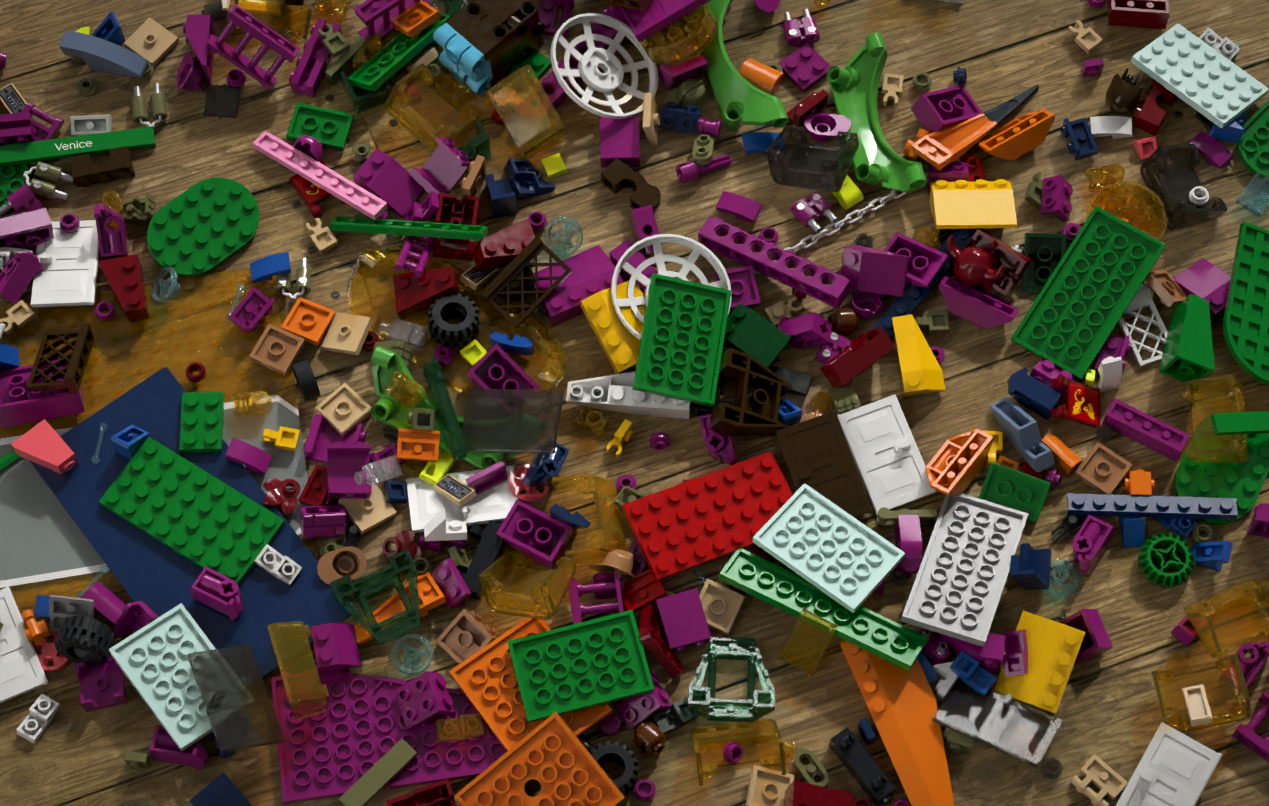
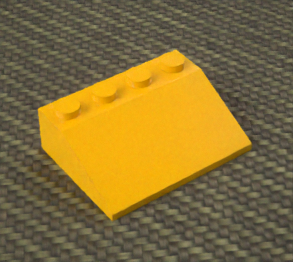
(972, 204)
(615, 339)
(1050, 661)

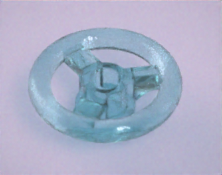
(566, 228)
(168, 288)
(1063, 571)
(412, 662)

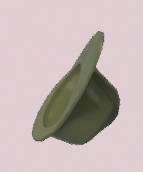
(690, 93)

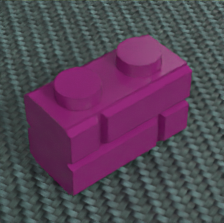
(322, 521)

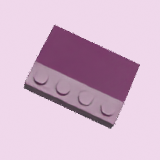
(590, 274)
(26, 406)

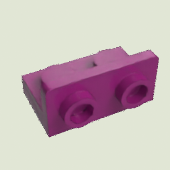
(1114, 347)

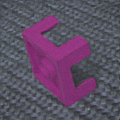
(101, 685)

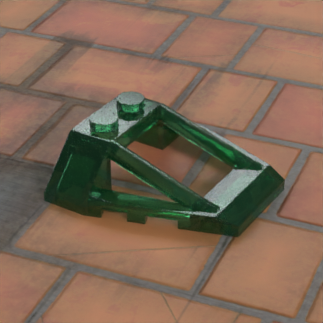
(377, 583)
(704, 699)

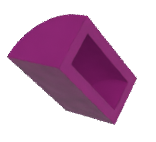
(105, 602)

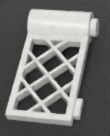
(1141, 300)

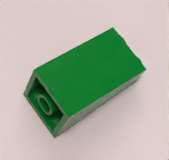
(1189, 341)

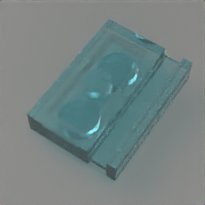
(1255, 195)

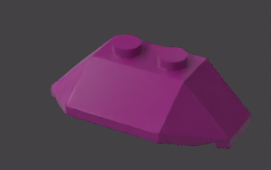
(976, 305)

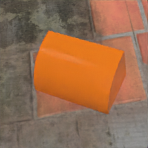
(761, 76)
(1064, 458)

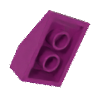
(198, 31)
(944, 108)
(389, 182)
(923, 260)
(875, 270)
(1208, 283)
(499, 371)
(535, 534)
(989, 656)

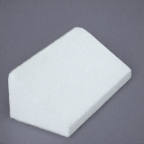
(90, 124)

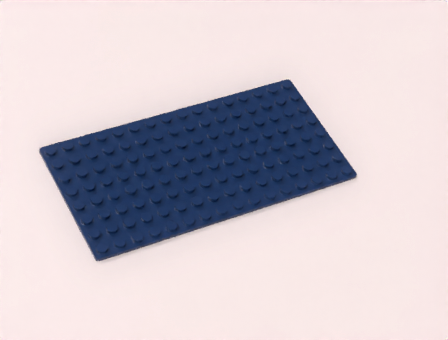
(156, 572)

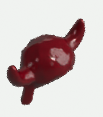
(973, 266)

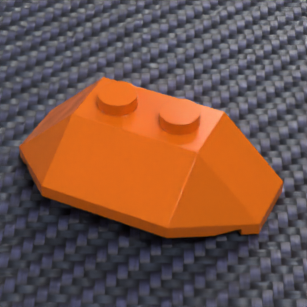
(1018, 135)
(959, 462)

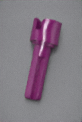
(690, 171)

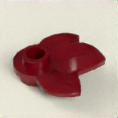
(280, 495)
(403, 541)

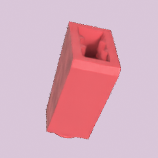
(45, 448)

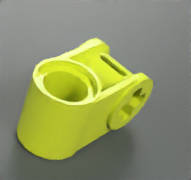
(849, 194)

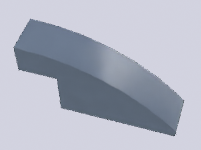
(103, 55)
(1023, 434)

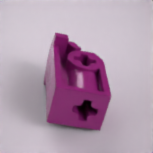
(111, 240)
(17, 275)
(806, 330)
(725, 449)
(909, 540)
(1091, 543)
(218, 593)
(1259, 654)
(166, 750)

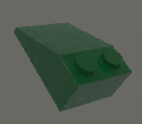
(1045, 253)
(755, 335)

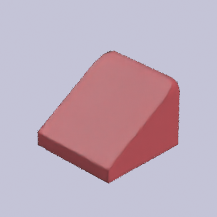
(1145, 146)

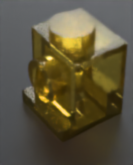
(927, 236)

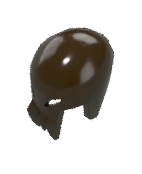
(1123, 93)

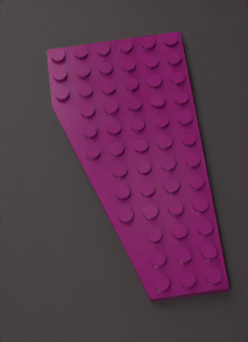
(364, 721)

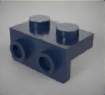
(679, 117)
(1079, 138)

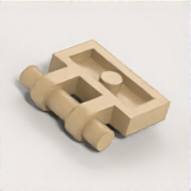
(1103, 777)

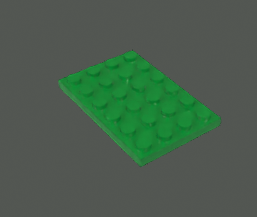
(682, 340)
(580, 666)

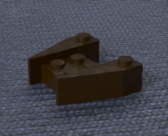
(755, 399)

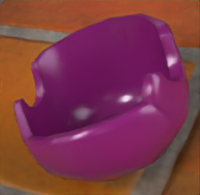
(309, 146)
(866, 304)

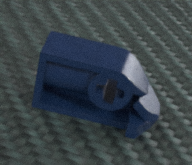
(1033, 393)
(545, 467)

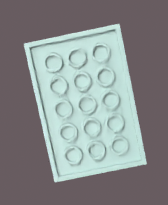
(1199, 75)
(828, 547)
(162, 675)

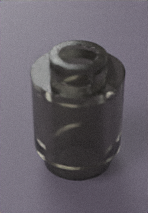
(215, 11)

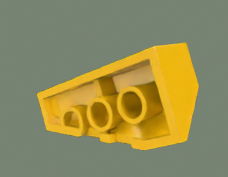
(917, 362)

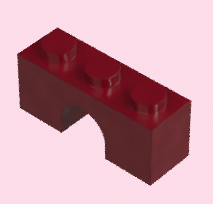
(1150, 116)

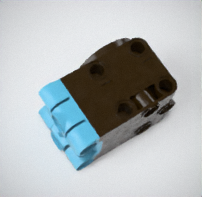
(489, 40)

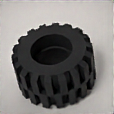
(453, 307)
(84, 640)
(622, 756)

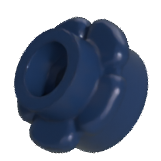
(960, 76)

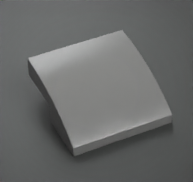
(63, 607)

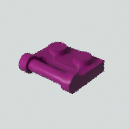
(548, 14)
(40, 131)

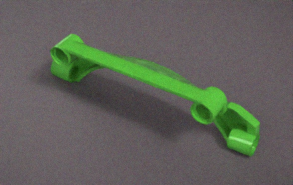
(731, 91)
(856, 98)
(397, 414)

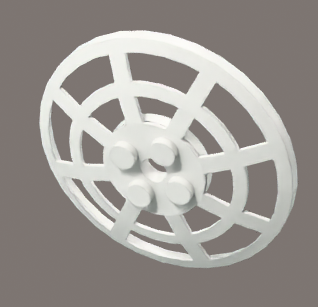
(604, 59)
(659, 259)

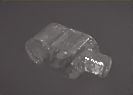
(404, 331)
(379, 471)

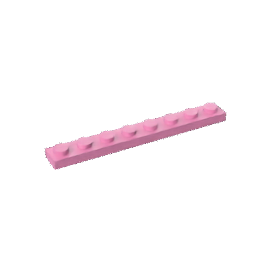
(320, 175)

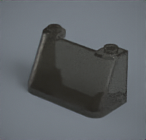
(1172, 177)

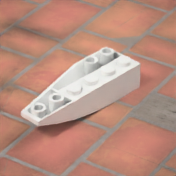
(616, 395)

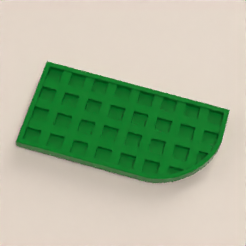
(1248, 303)

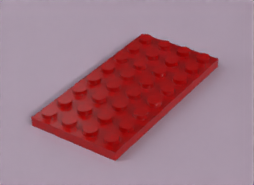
(707, 515)

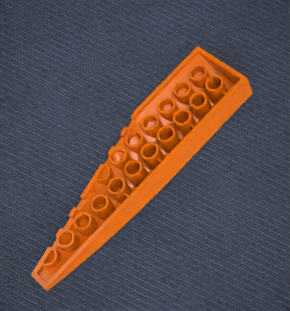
(903, 714)

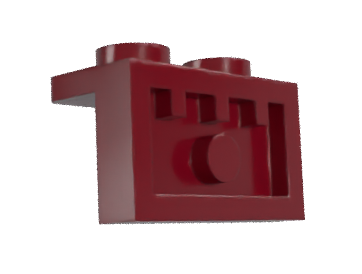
(813, 103)
(316, 489)

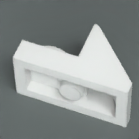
(439, 530)
(944, 686)

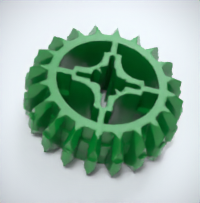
(1174, 564)

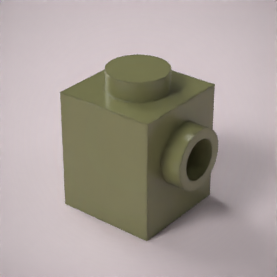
(421, 419)
(957, 742)

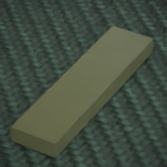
(379, 775)

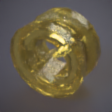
(789, 749)

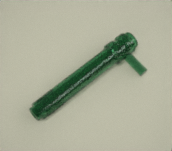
(437, 384)

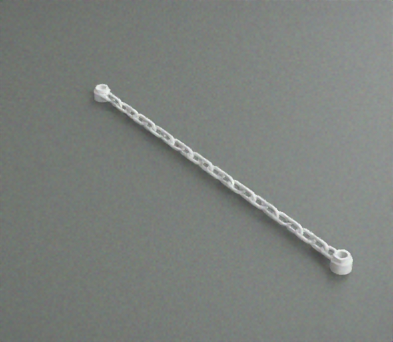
(860, 213)

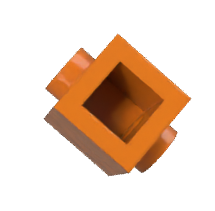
(1139, 483)

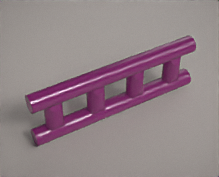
(407, 254)

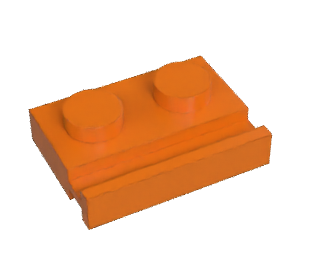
(418, 445)

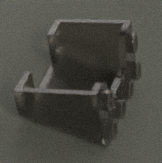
(810, 165)

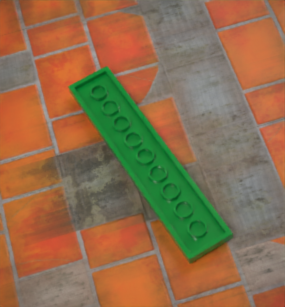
(793, 593)

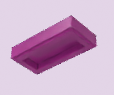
(488, 477)

